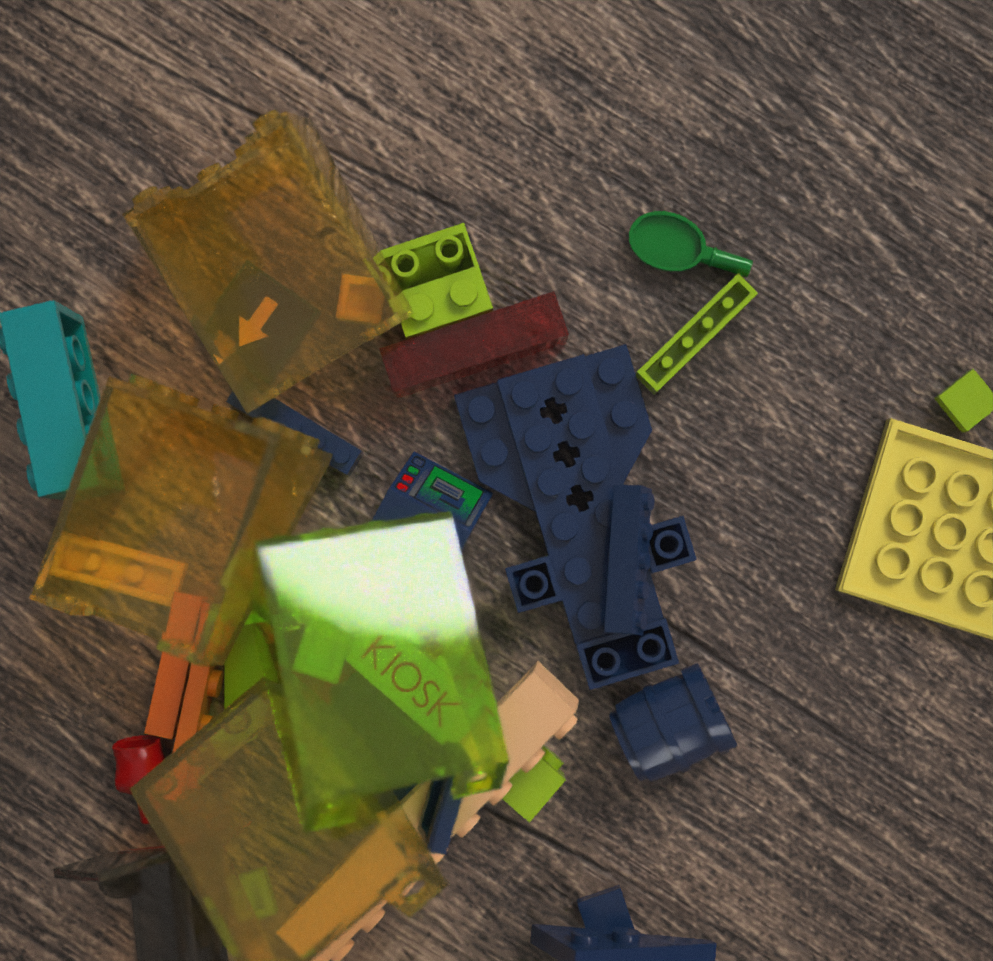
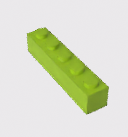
(696, 334)

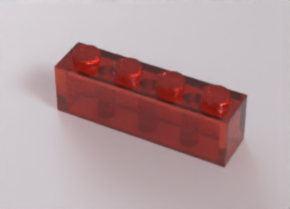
(474, 345)

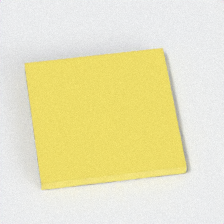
(926, 530)

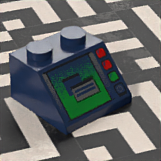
(432, 489)

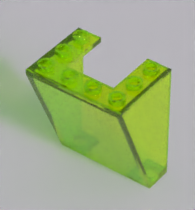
(374, 664)

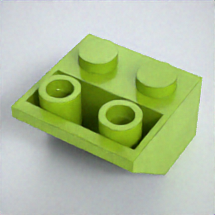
(439, 280)

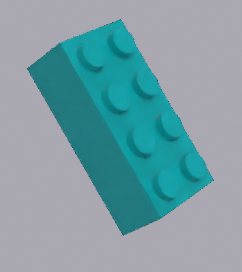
(53, 388)

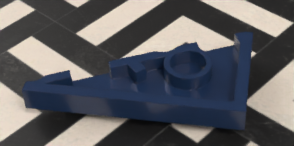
(617, 945)

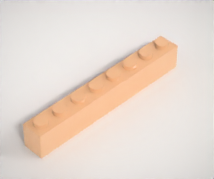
(529, 717)

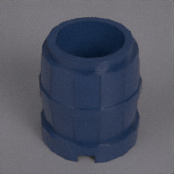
(671, 725)

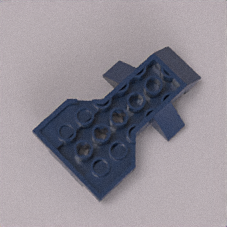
(515, 457)

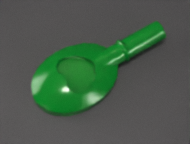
(677, 244)

